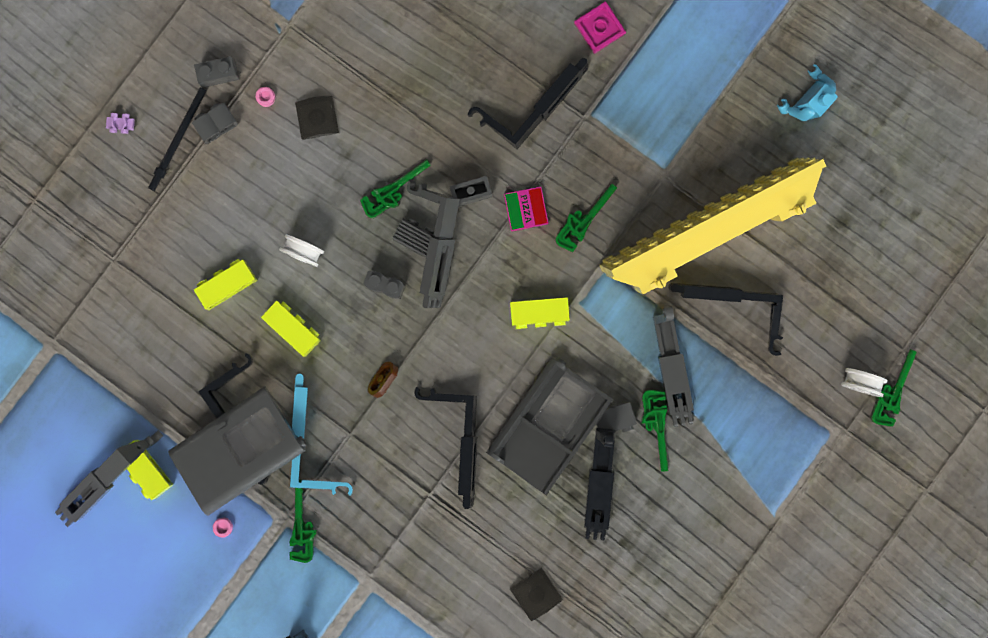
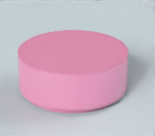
(265, 96)
(222, 527)

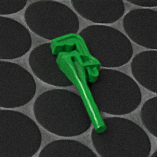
(388, 194)
(579, 224)
(892, 396)
(655, 419)
(302, 532)

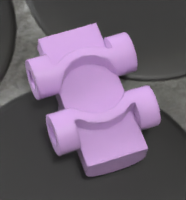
(124, 124)

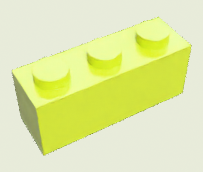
(225, 284)
(539, 312)
(291, 328)
(149, 476)

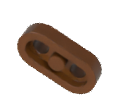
(382, 379)

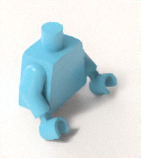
(815, 100)

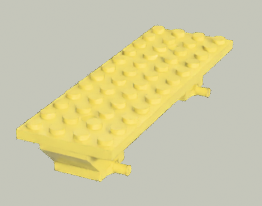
(771, 197)

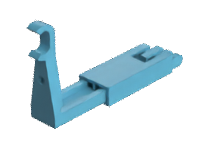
(298, 428)

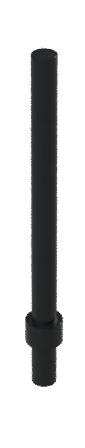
(160, 171)

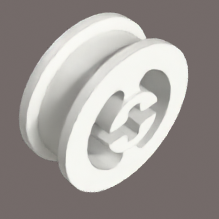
(301, 250)
(864, 382)

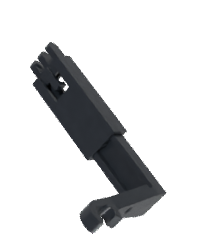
(543, 107)
(736, 295)
(211, 401)
(468, 447)
(600, 484)

